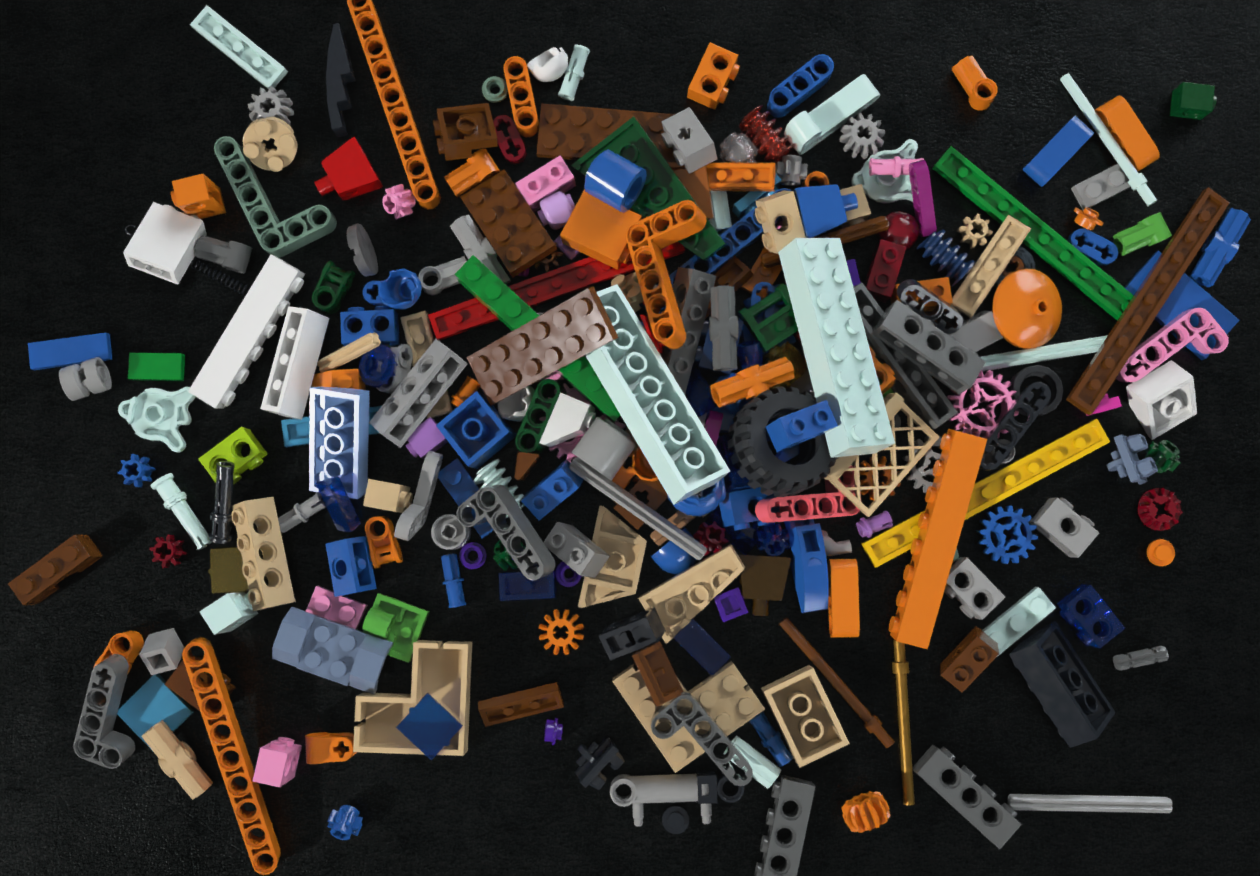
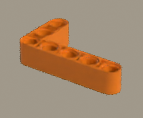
(656, 270)

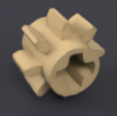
(969, 237)

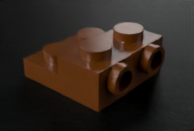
(463, 130)

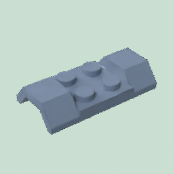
(331, 650)

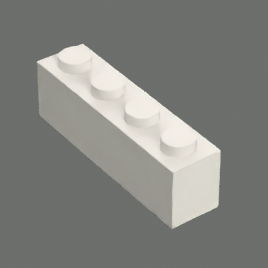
(295, 362)

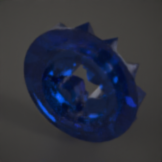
(369, 364)

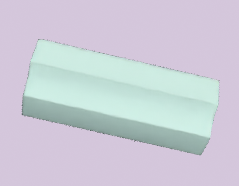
(721, 211)
(763, 769)

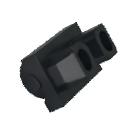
(594, 760)

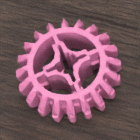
(979, 396)

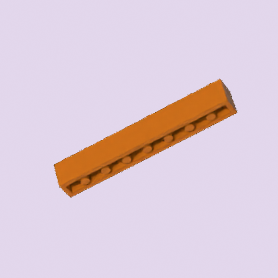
(937, 538)

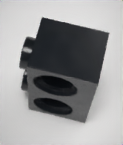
(632, 633)

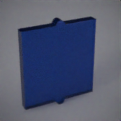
(429, 726)

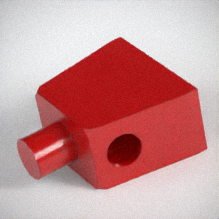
(348, 172)

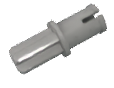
(301, 512)

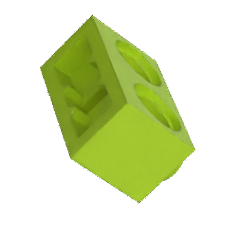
(230, 450)

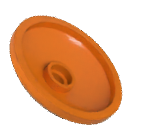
(1027, 308)

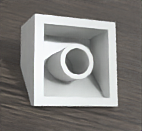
(1163, 398)

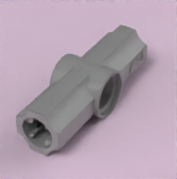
(476, 245)

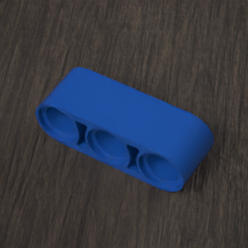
(805, 75)
(1058, 151)

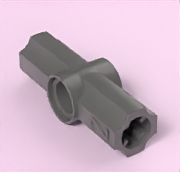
(723, 328)

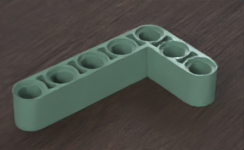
(261, 206)

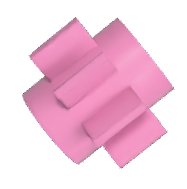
(399, 201)

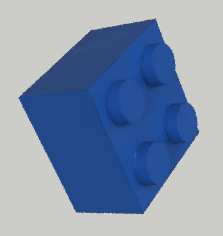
(476, 430)

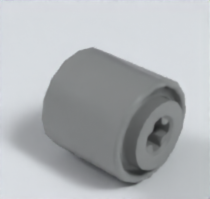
(604, 447)

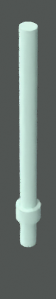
(1136, 180)

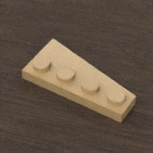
(692, 590)

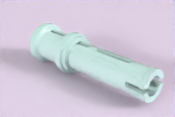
(175, 500)

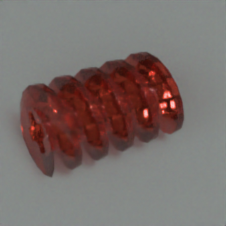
(765, 135)

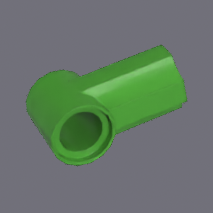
(1147, 232)

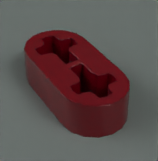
(514, 137)

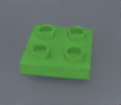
(396, 623)

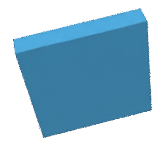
(151, 705)

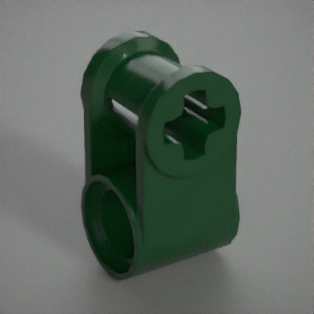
(335, 283)

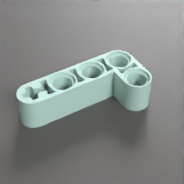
(812, 127)

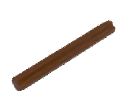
(845, 234)

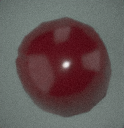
(902, 229)

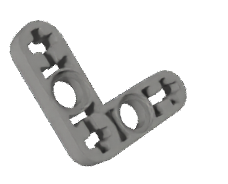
(415, 515)

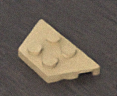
(622, 569)

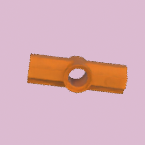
(752, 382)

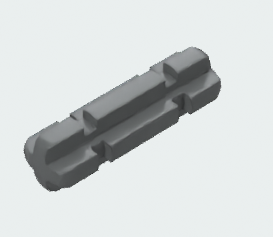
(1140, 658)

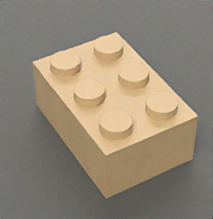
(805, 715)

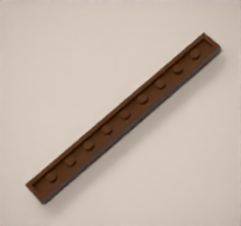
(1147, 301)

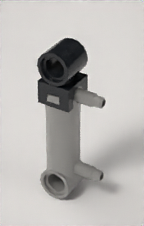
(674, 788)

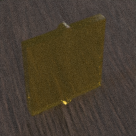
(227, 571)

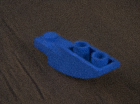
(808, 564)

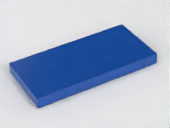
(1186, 296)

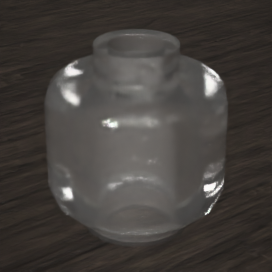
(738, 149)

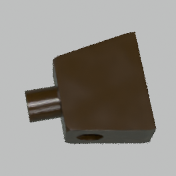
(763, 580)

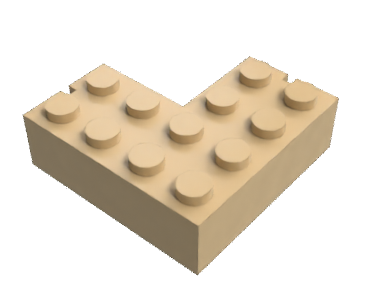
(436, 670)
(720, 696)

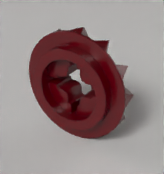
(1147, 509)

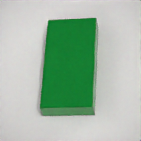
(156, 366)

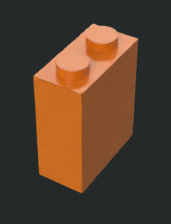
(599, 231)

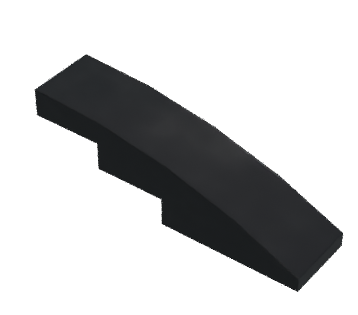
(338, 74)

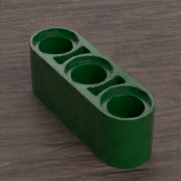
(529, 424)

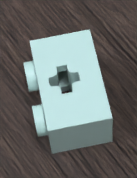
(228, 612)

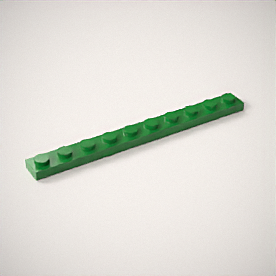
(1041, 237)

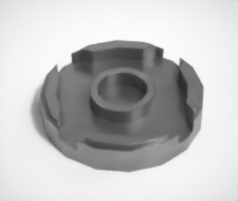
(365, 255)

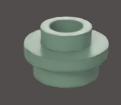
(491, 83)

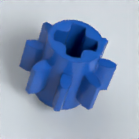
(130, 474)
(344, 822)

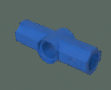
(1220, 247)

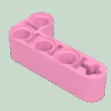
(1164, 349)

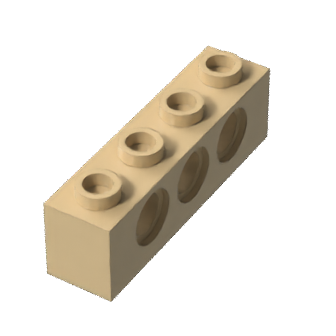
(270, 542)

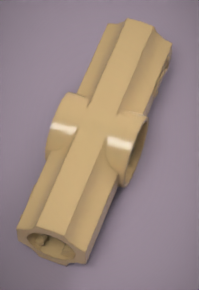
(177, 759)

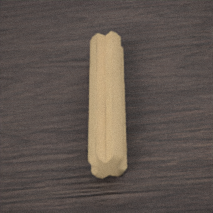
(349, 352)

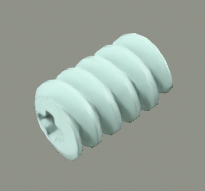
(491, 476)

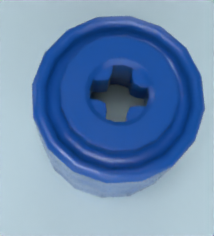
(615, 180)

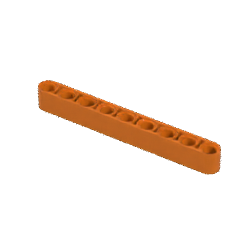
(397, 110)
(230, 769)

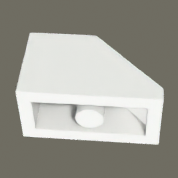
(567, 420)

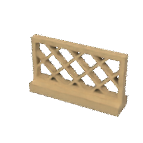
(893, 404)

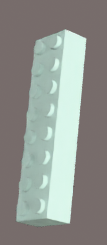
(836, 345)
(654, 405)

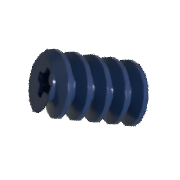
(946, 256)

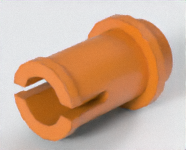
(466, 390)

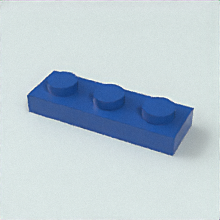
(461, 487)

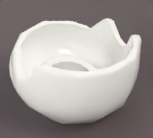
(549, 65)
(516, 405)

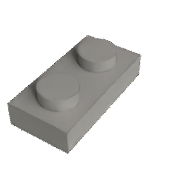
(1101, 187)

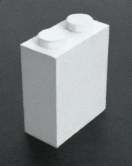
(164, 243)

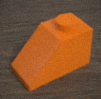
(339, 378)

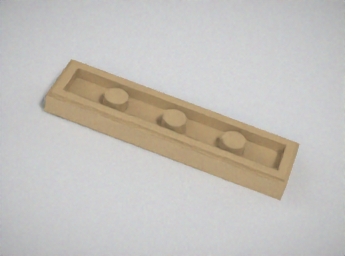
(990, 266)
(419, 338)

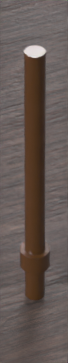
(871, 722)

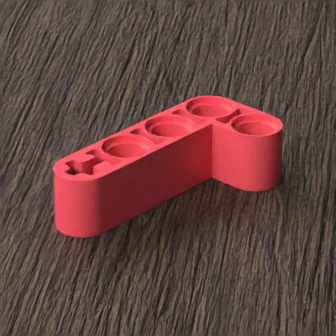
(809, 504)

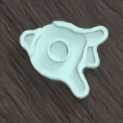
(885, 187)
(159, 415)

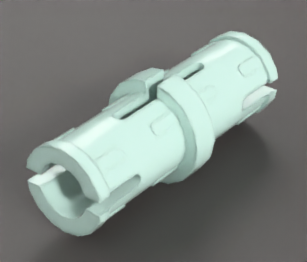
(574, 72)

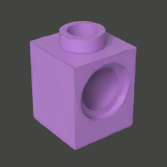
(425, 438)

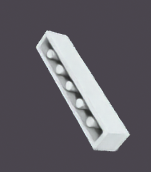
(247, 332)

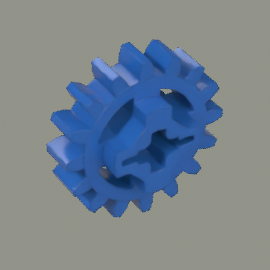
(1002, 544)

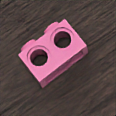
(545, 181)
(277, 762)

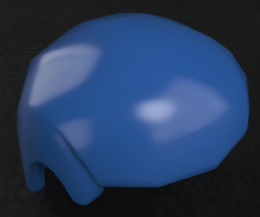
(400, 289)

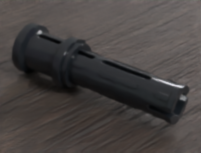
(222, 511)

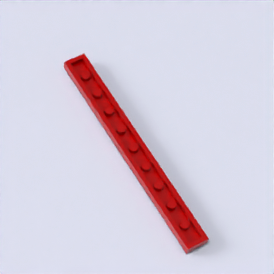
(536, 292)

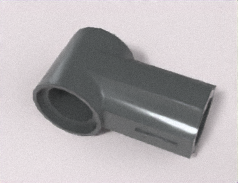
(230, 255)

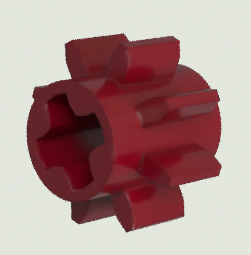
(716, 534)
(176, 551)

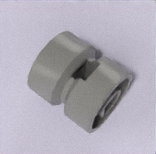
(80, 380)
(449, 533)

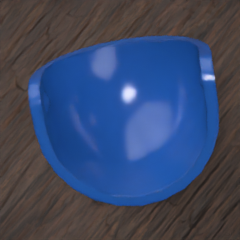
(673, 558)

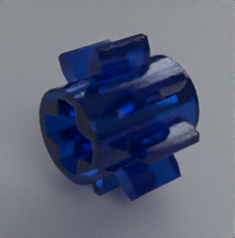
(773, 539)

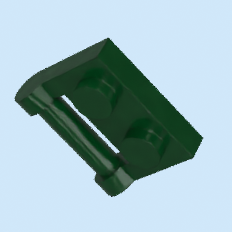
(777, 326)

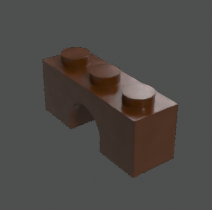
(42, 577)

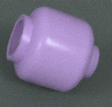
(556, 210)

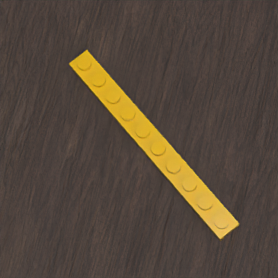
(997, 486)

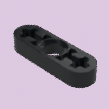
(926, 296)

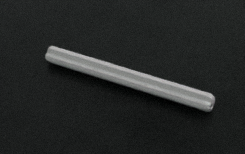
(638, 508)
(1090, 803)

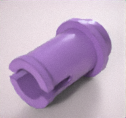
(868, 526)

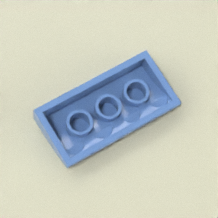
(339, 438)

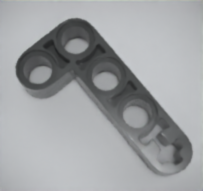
(509, 535)
(95, 733)
(706, 741)

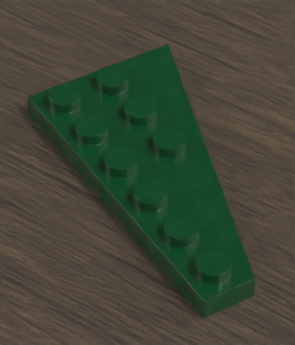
(661, 185)

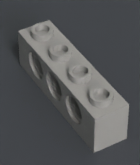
(418, 393)

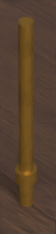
(901, 668)

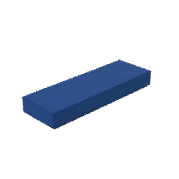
(69, 351)

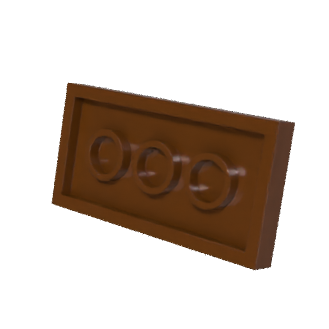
(508, 223)

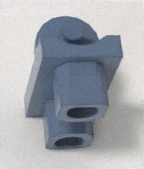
(1128, 458)

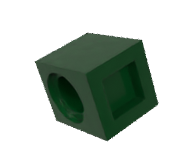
(1193, 100)

